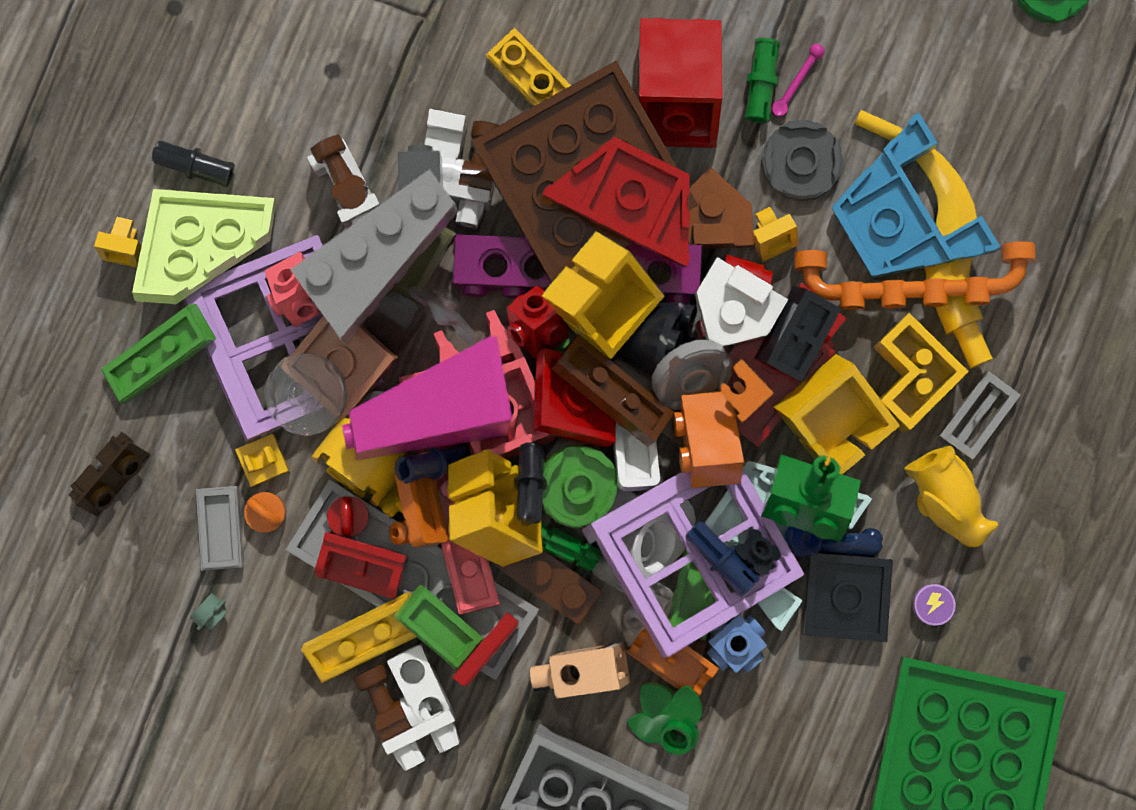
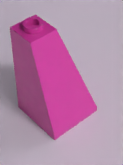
(440, 407)

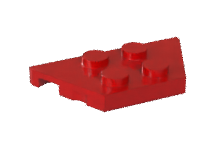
(630, 197)

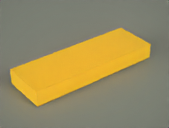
(357, 640)

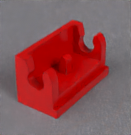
(361, 565)

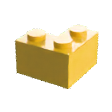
(924, 368)

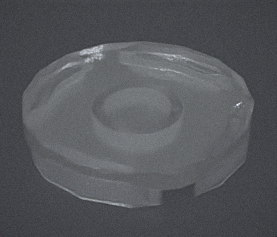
(306, 393)

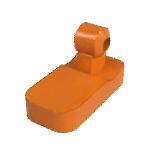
(423, 515)

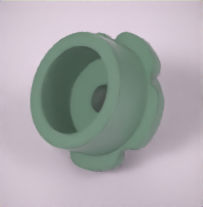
(209, 612)

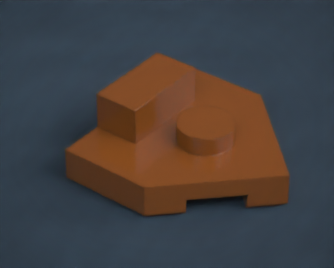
(721, 216)

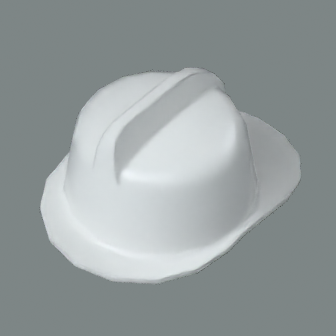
(657, 543)

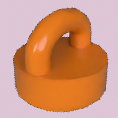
(265, 512)

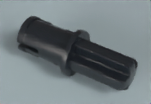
(193, 163)
(530, 483)

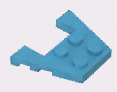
(891, 222)

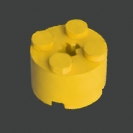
(359, 476)

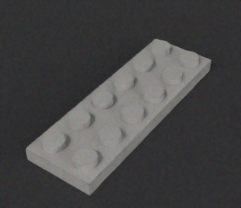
(424, 567)

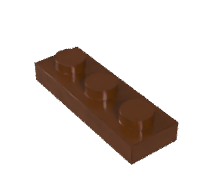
(612, 390)

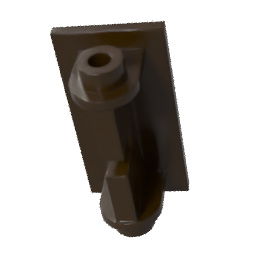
(97, 489)

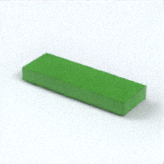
(158, 353)

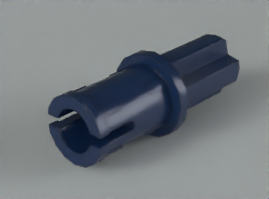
(429, 463)
(721, 558)

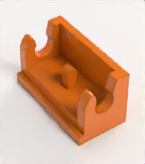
(750, 396)
(678, 669)

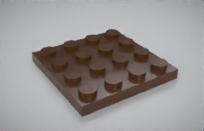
(551, 140)

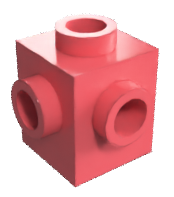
(287, 293)

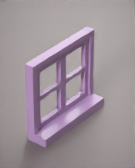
(227, 358)
(667, 499)

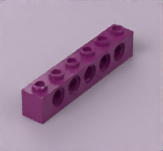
(475, 251)

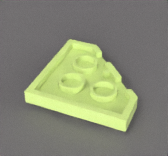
(196, 239)

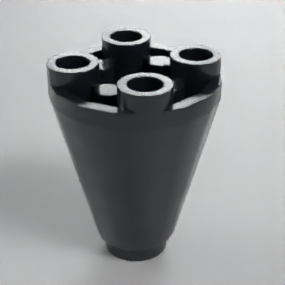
(658, 335)

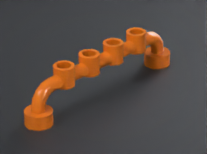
(934, 290)

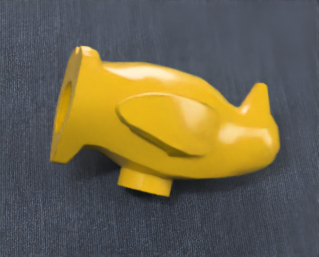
(950, 496)

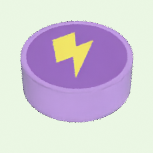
(933, 604)

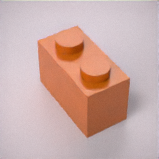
(710, 440)

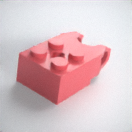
(520, 393)

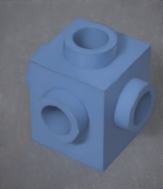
(722, 652)

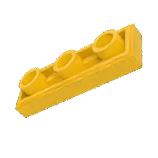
(524, 67)

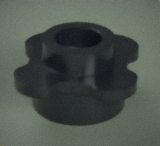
(757, 552)

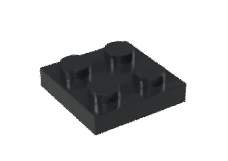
(847, 597)

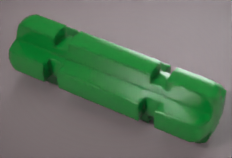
(569, 548)

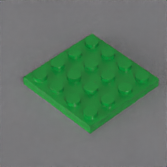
(966, 741)

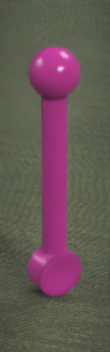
(780, 107)

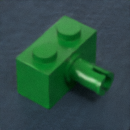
(811, 497)

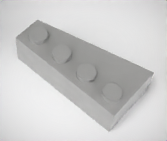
(374, 253)

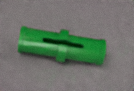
(762, 80)

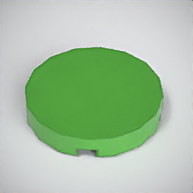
(571, 474)

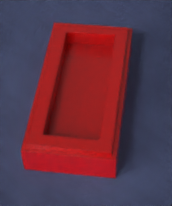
(486, 649)

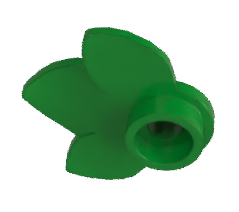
(666, 713)

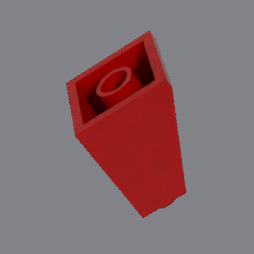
(681, 79)

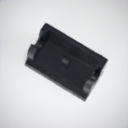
(798, 333)

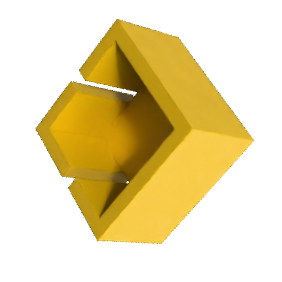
(603, 294)
(831, 408)
(487, 510)

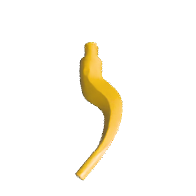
(954, 211)

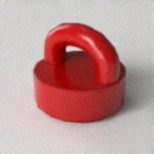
(348, 516)

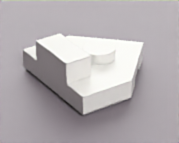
(736, 304)

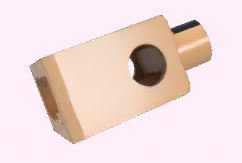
(599, 668)

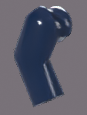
(859, 544)

